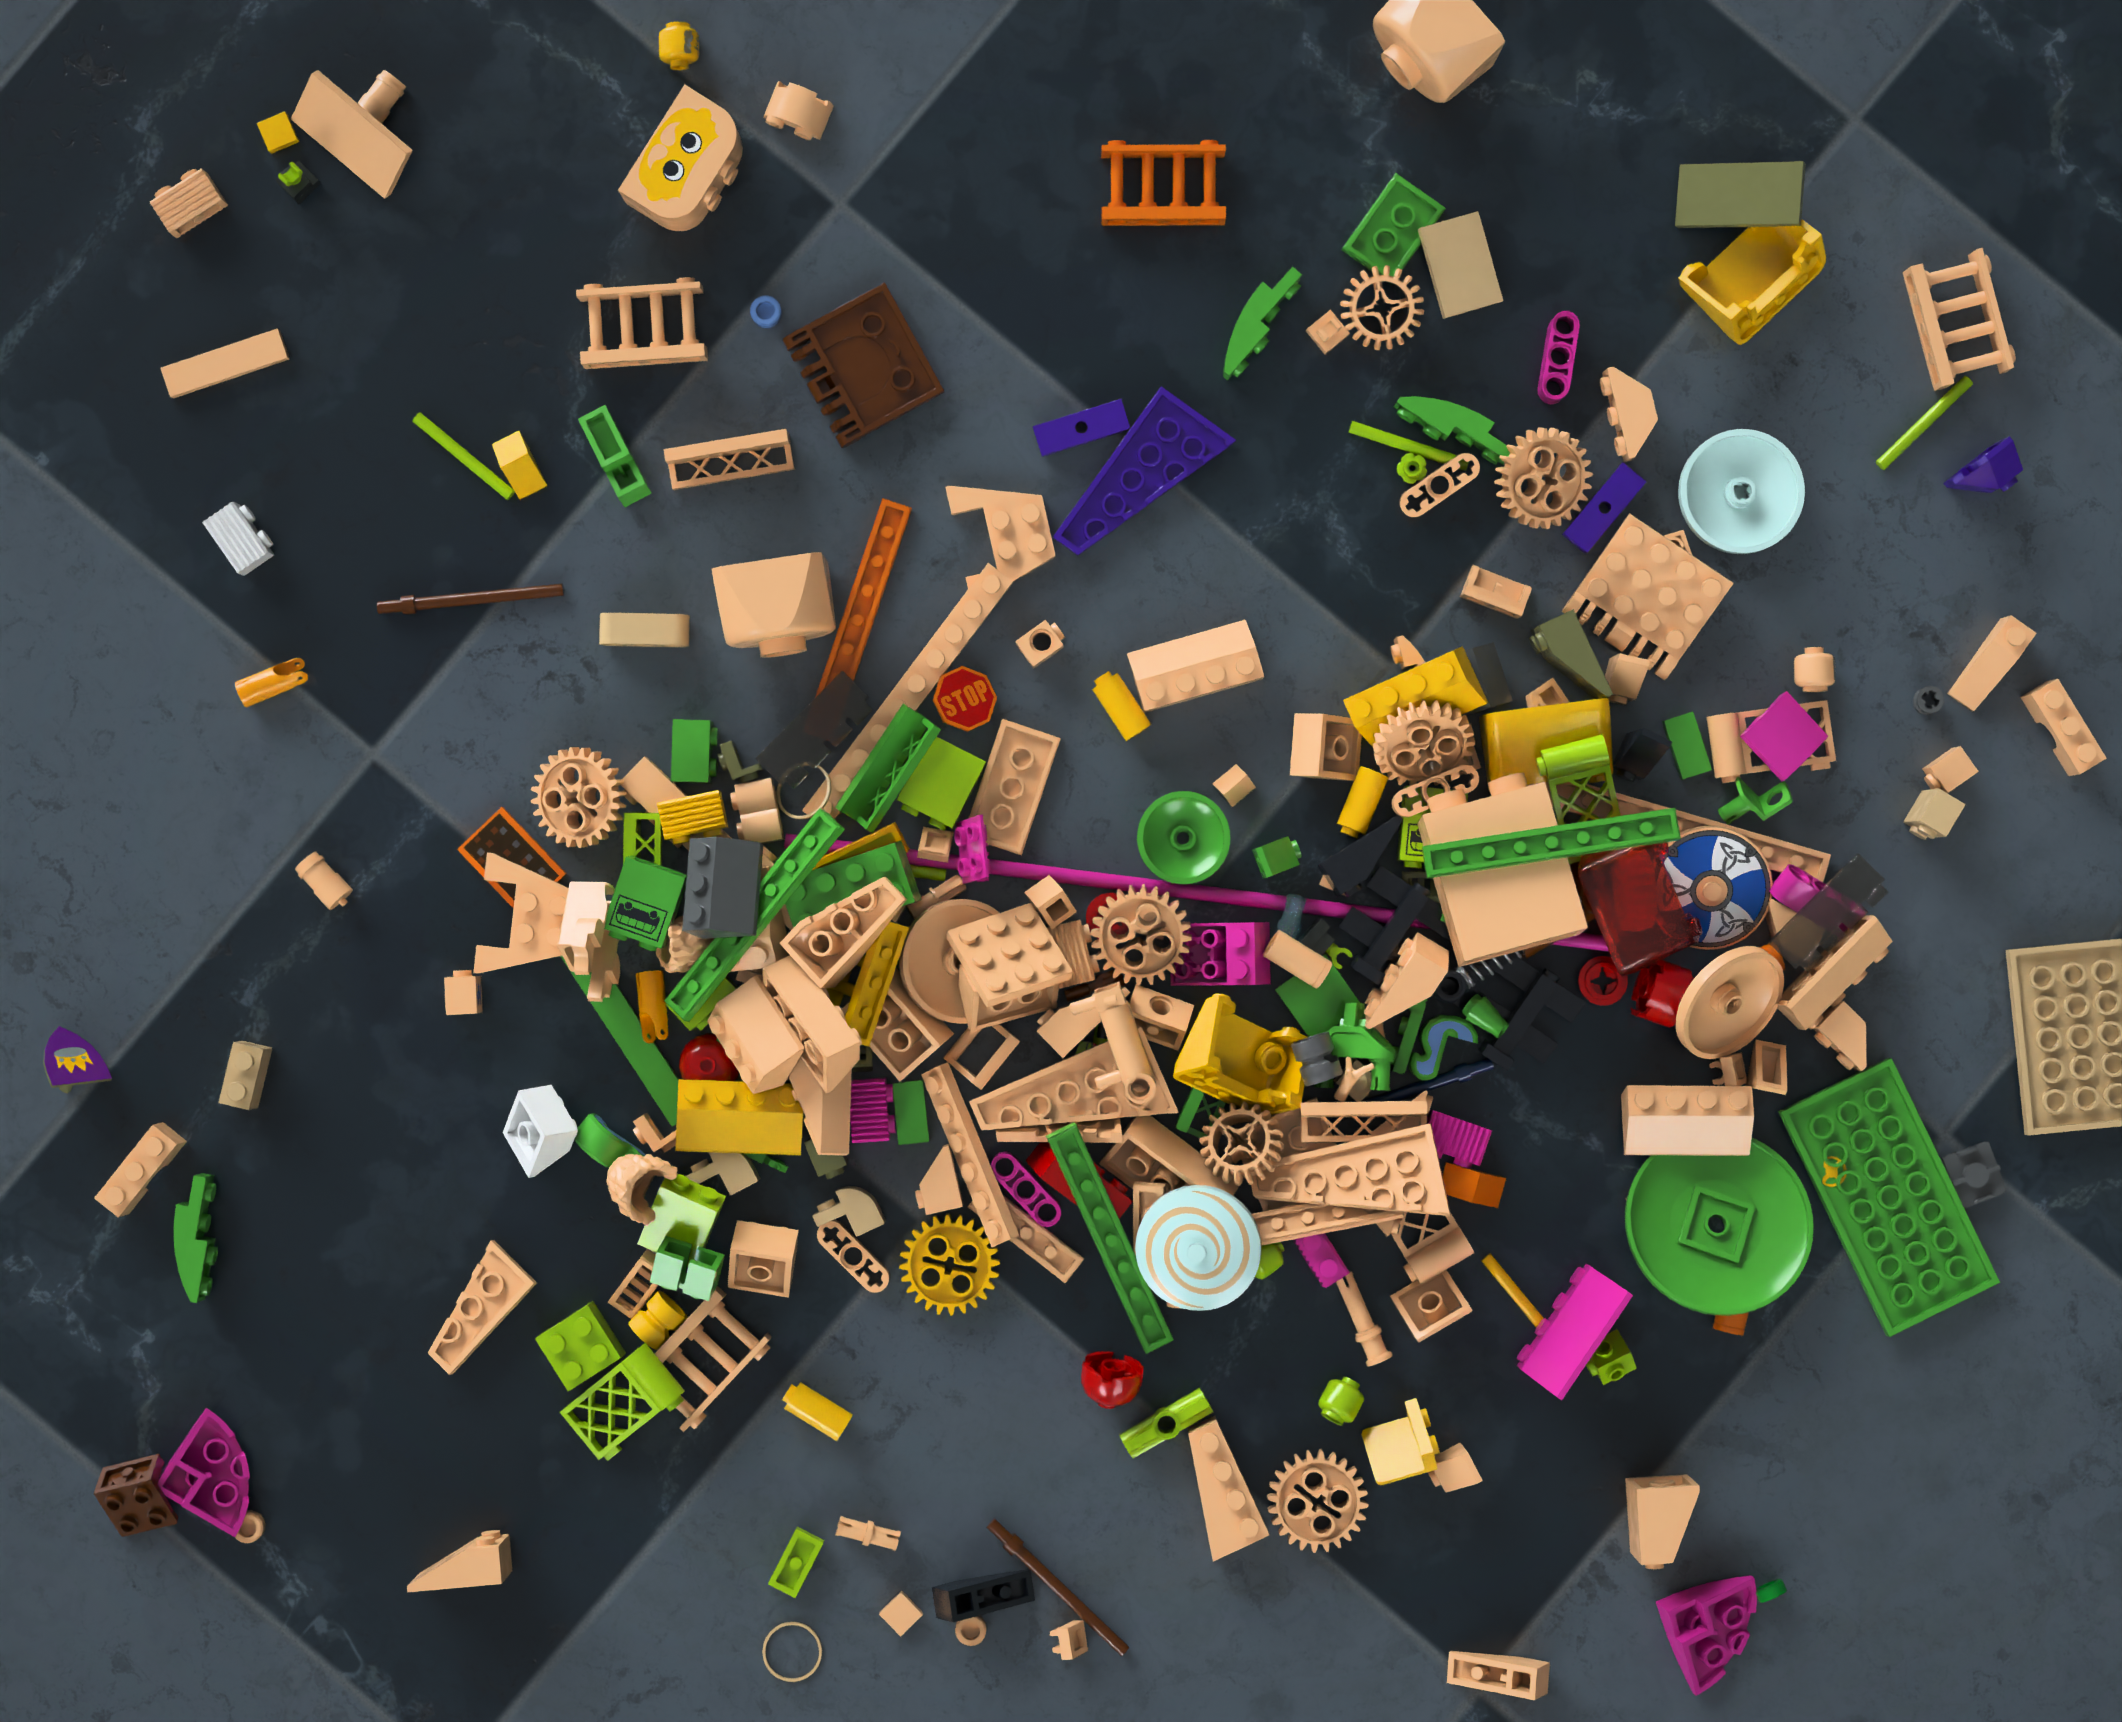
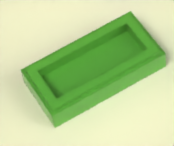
(1687, 745)
(910, 1112)

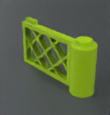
(1574, 762)
(647, 1381)

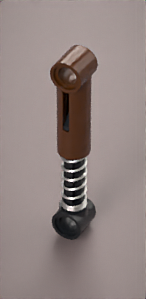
(1467, 976)

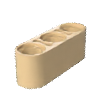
(644, 630)

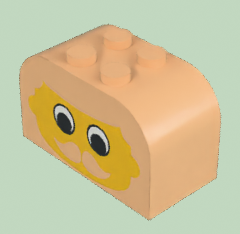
(685, 163)

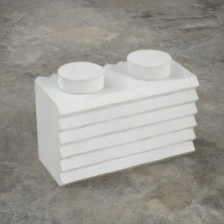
(239, 538)

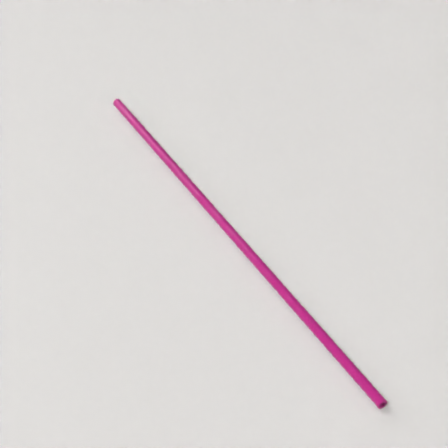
(1188, 891)

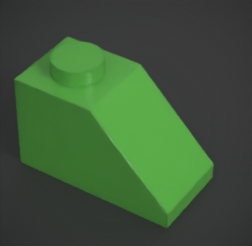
(1277, 856)

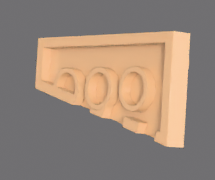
(1091, 1131)

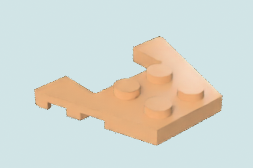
(1015, 527)
(535, 919)

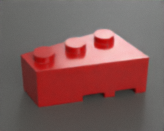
(1047, 1168)

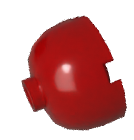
(706, 1060)
(1111, 1380)

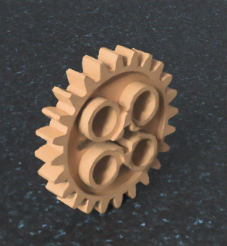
(1522, 466)
(1423, 742)
(564, 817)
(1127, 910)
(1300, 1523)

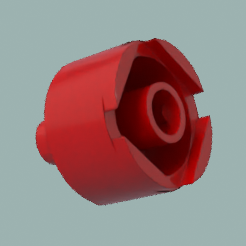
(1660, 992)

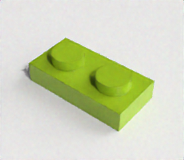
(796, 1562)

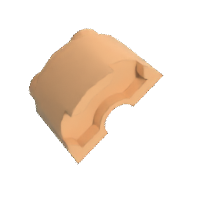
(799, 109)

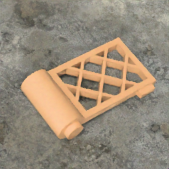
(1732, 754)
(1435, 1252)

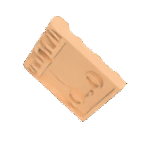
(1650, 591)

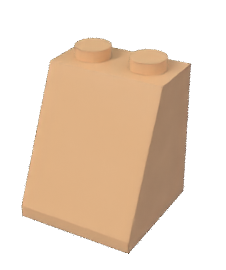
(1659, 1516)

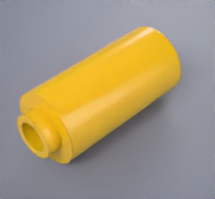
(1120, 705)
(1362, 802)
(816, 1410)

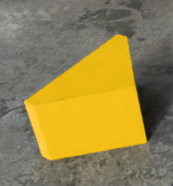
(519, 465)

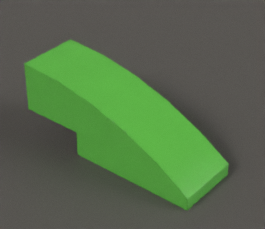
(614, 456)

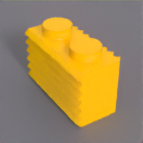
(693, 816)

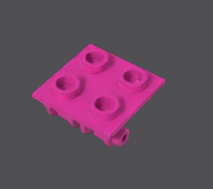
(972, 844)

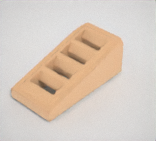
(643, 1267)

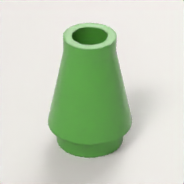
(1485, 1016)

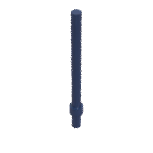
(1460, 1073)

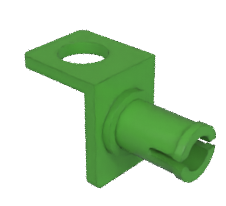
(1749, 800)

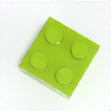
(580, 1346)

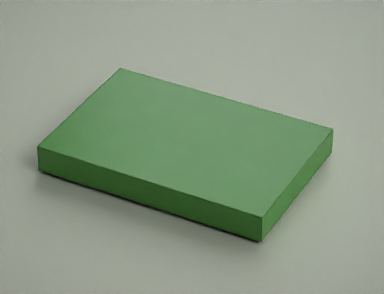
(1391, 227)

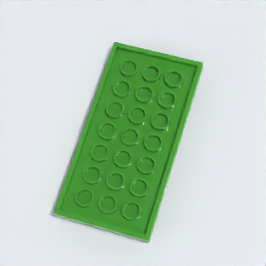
(1897, 1200)

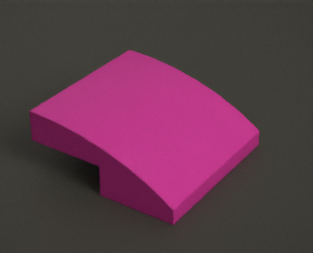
(1784, 736)

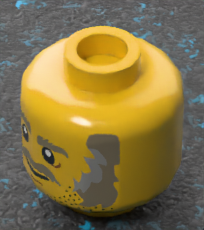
(678, 45)

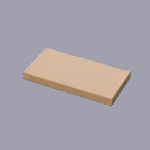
(351, 134)
(1014, 784)

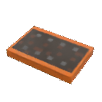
(509, 840)

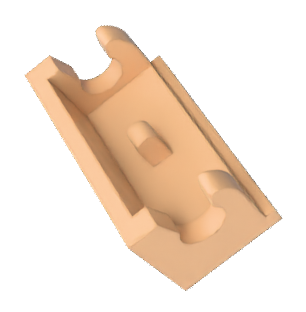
(1496, 592)

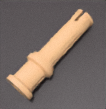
(1367, 1332)

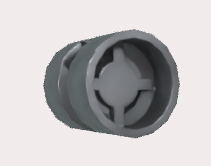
(1316, 1058)

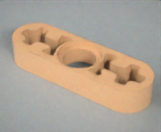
(1463, 477)
(1410, 791)
(866, 1254)

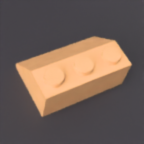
(980, 1016)
(905, 1032)
(756, 1036)

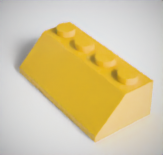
(1441, 679)
(733, 1120)

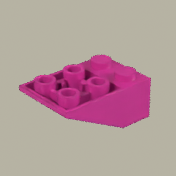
(1225, 955)

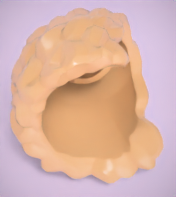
(681, 949)
(629, 1180)

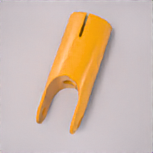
(271, 682)
(652, 1005)

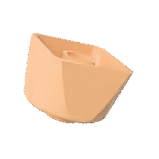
(1436, 44)
(775, 603)

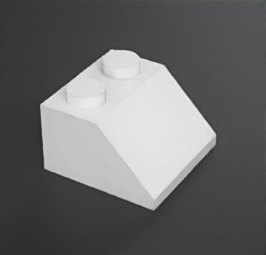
(539, 1129)

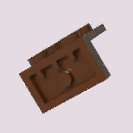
(133, 1497)

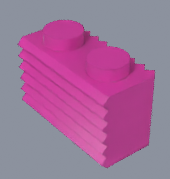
(870, 1110)
(1458, 1138)
(1322, 1258)

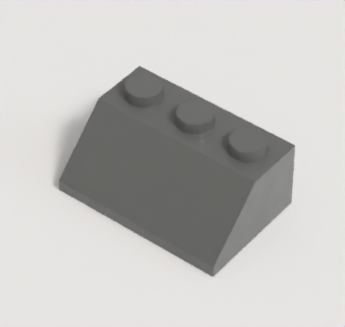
(722, 887)

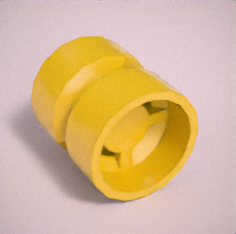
(659, 1318)

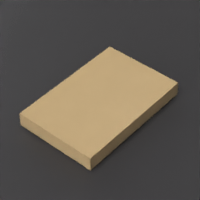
(1460, 265)

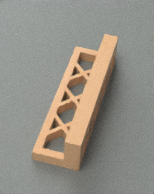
(728, 447)
(1358, 1109)

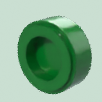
(1770, 1590)

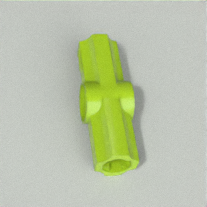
(1148, 1434)

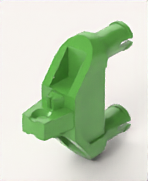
(1357, 1041)

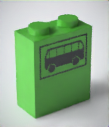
(645, 903)

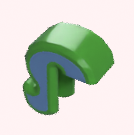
(1433, 1040)
(601, 1142)

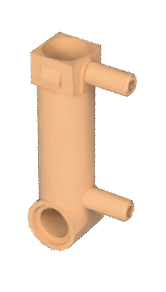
(1123, 1040)

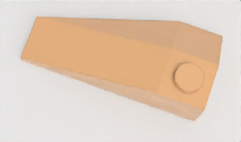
(841, 934)
(825, 1114)

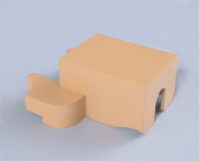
(585, 941)

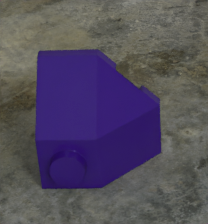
(1989, 470)

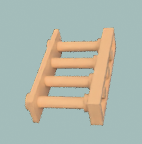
(1928, 312)
(628, 351)
(692, 1330)

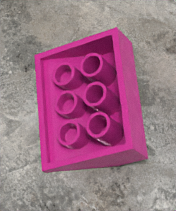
(1573, 1330)

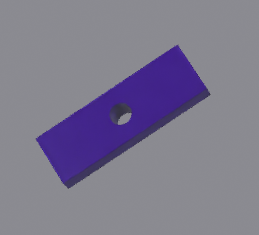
(1100, 423)
(1616, 495)

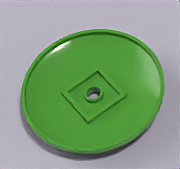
(1729, 1271)

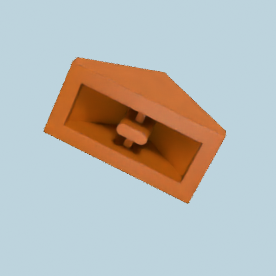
(1473, 1185)

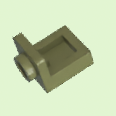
(731, 761)

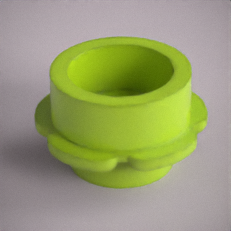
(1408, 475)

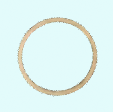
(821, 806)
(792, 1679)

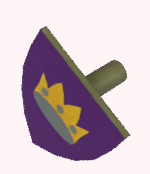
(72, 1061)

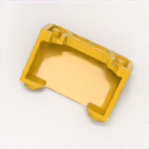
(1755, 277)
(1516, 736)
(1222, 1063)

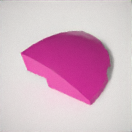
(209, 1474)
(1708, 1627)

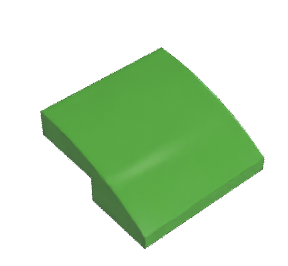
(1317, 1008)

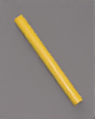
(1512, 1289)

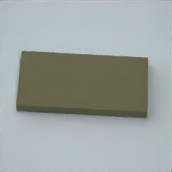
(1740, 194)

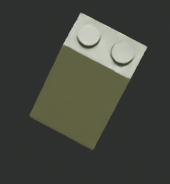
(1569, 651)

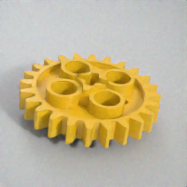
(943, 1292)

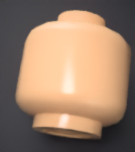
(1814, 670)

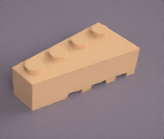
(1226, 1500)

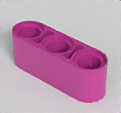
(1567, 345)
(1796, 889)
(1032, 1203)

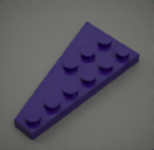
(1153, 457)

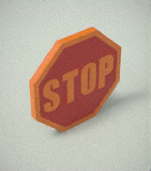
(964, 698)

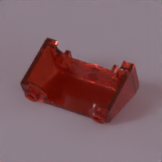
(1636, 906)

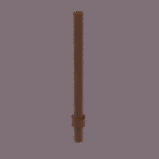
(410, 604)
(1014, 1545)

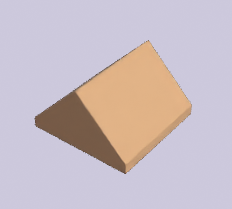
(1430, 1305)

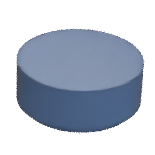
(765, 311)

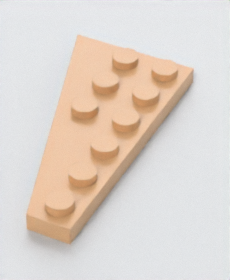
(1070, 1093)
(1377, 1172)

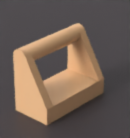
(994, 1062)

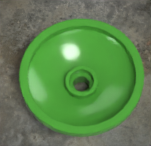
(1202, 823)

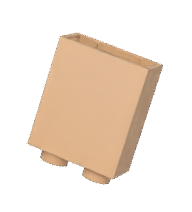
(1505, 906)

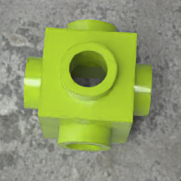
(1611, 1359)

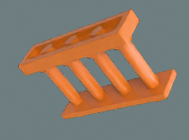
(1178, 212)

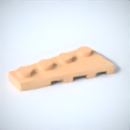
(489, 1297)

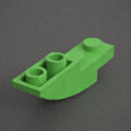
(1250, 330)
(1443, 417)
(192, 1249)

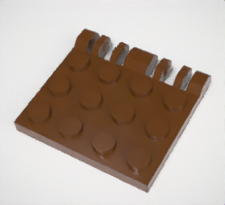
(868, 361)

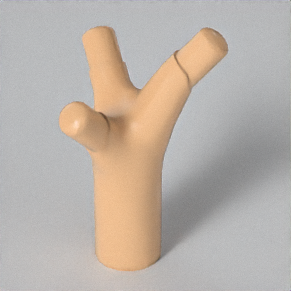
(1350, 1078)

